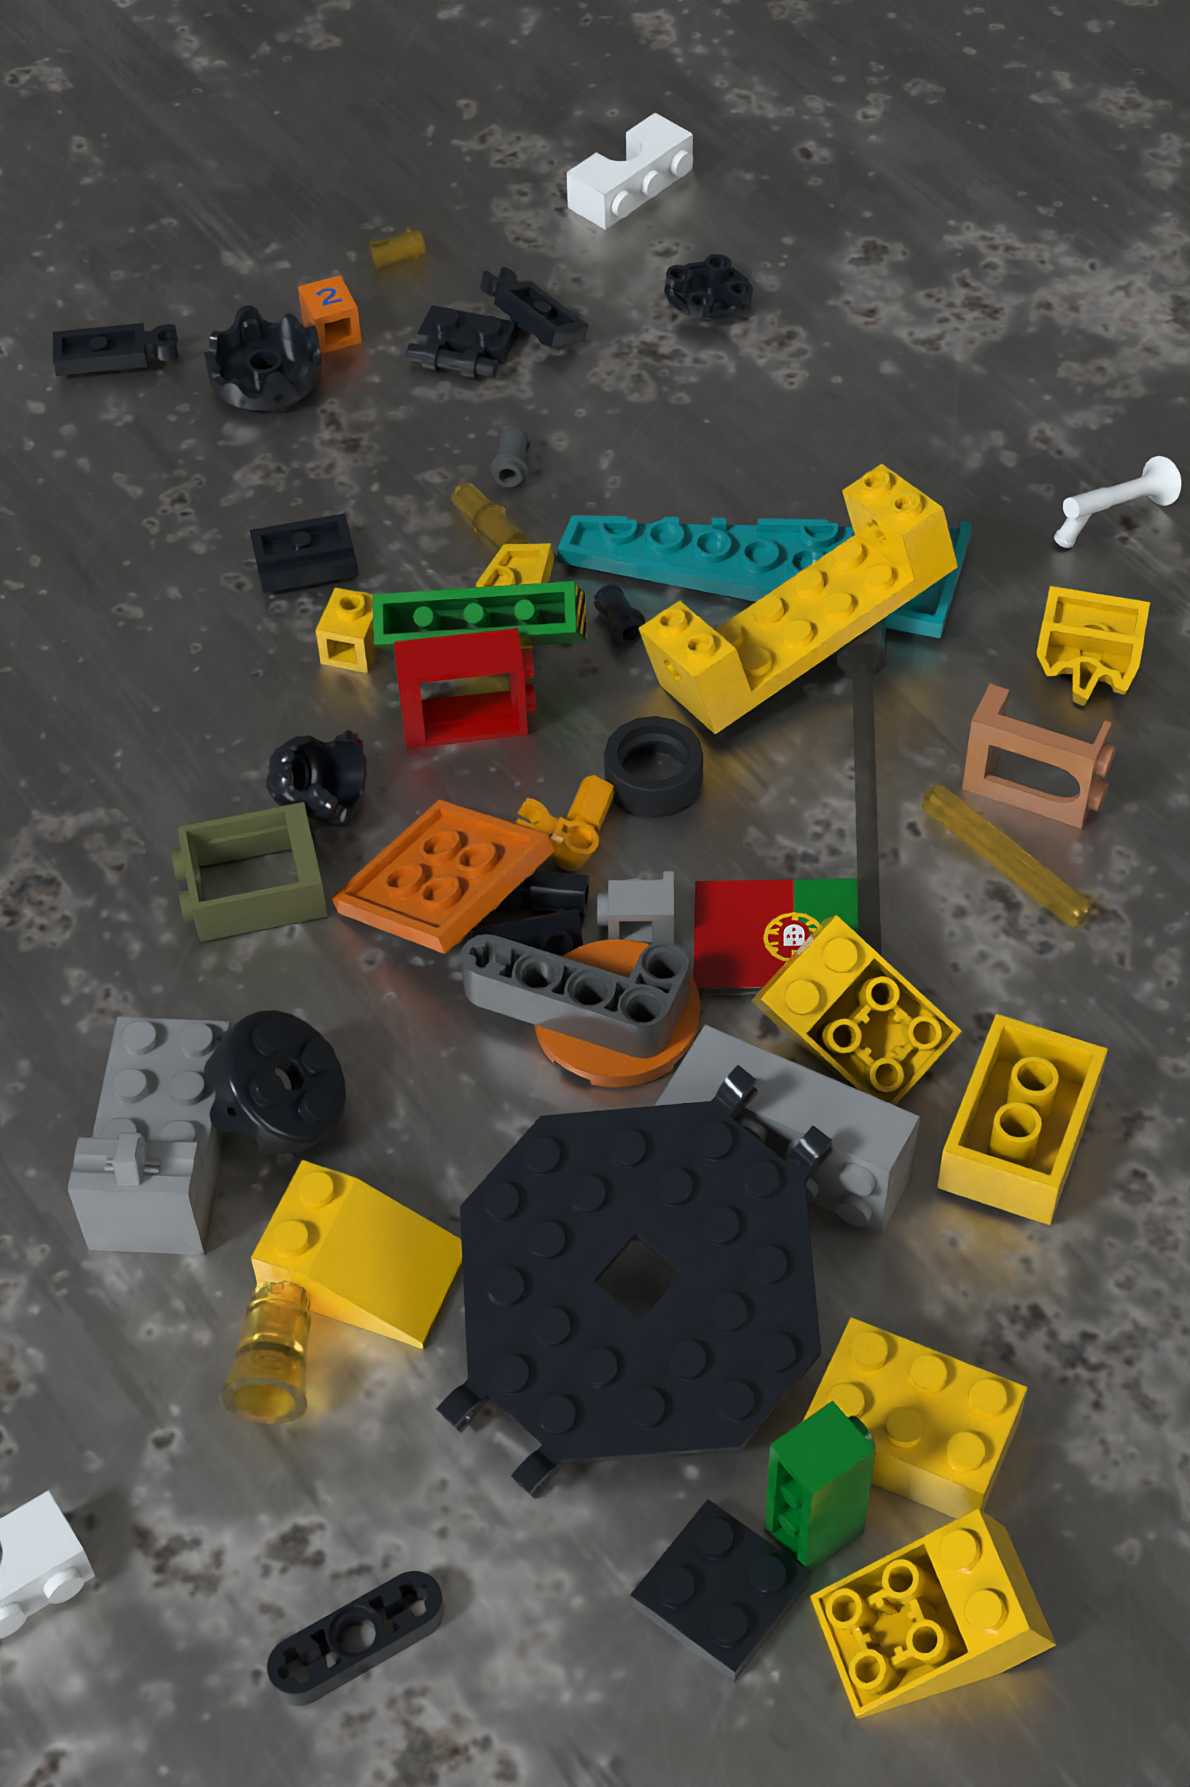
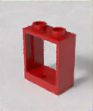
(465, 716)

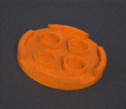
(607, 1066)

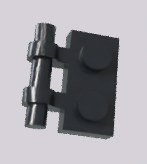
(462, 342)

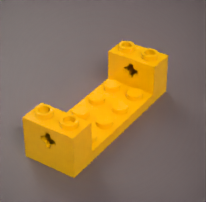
(892, 558)

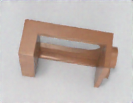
(1085, 761)

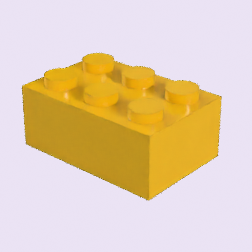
(1022, 1119)
(932, 1417)

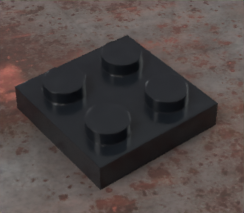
(720, 1589)

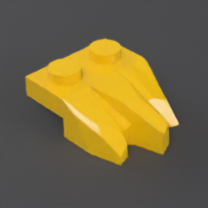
(1092, 639)

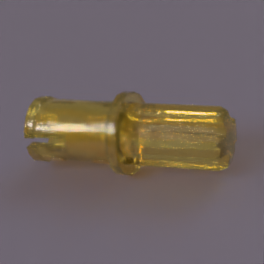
(486, 517)

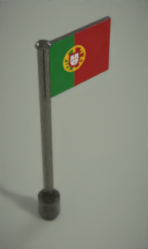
(756, 925)

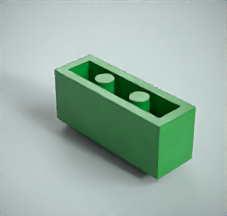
(819, 1486)

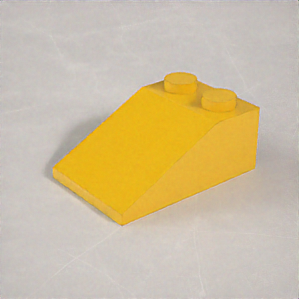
(359, 1255)

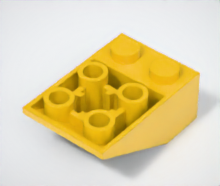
(856, 1013)
(932, 1616)

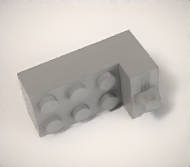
(869, 1137)
(153, 1151)

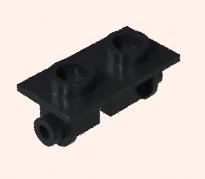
(551, 932)

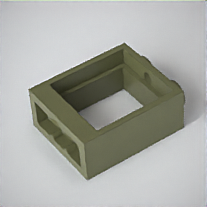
(243, 838)

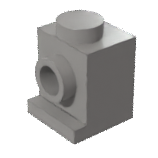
(638, 909)

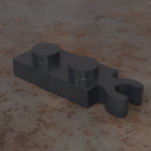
(534, 309)
(112, 348)

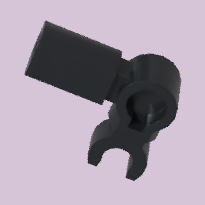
(549, 892)

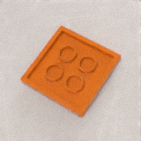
(443, 875)

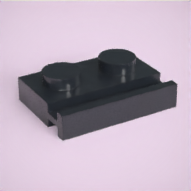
(304, 552)

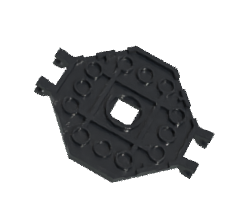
(714, 1345)

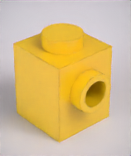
(346, 631)

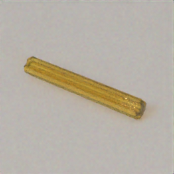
(1007, 856)

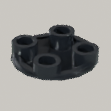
(708, 289)

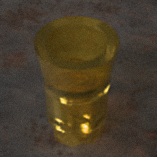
(271, 1356)

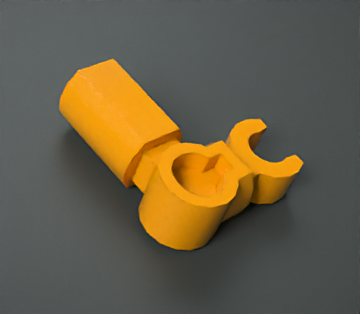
(577, 835)

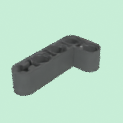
(506, 977)

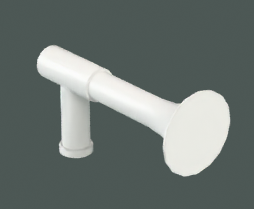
(1159, 482)

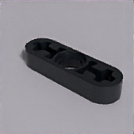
(349, 1665)

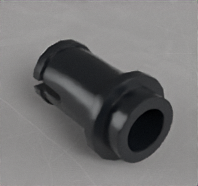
(620, 616)

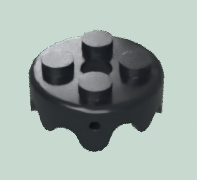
(252, 344)
(254, 1096)

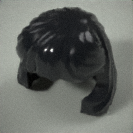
(321, 775)

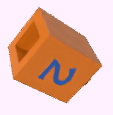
(332, 311)

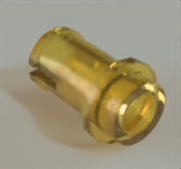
(397, 248)

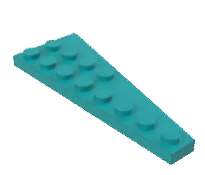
(738, 558)

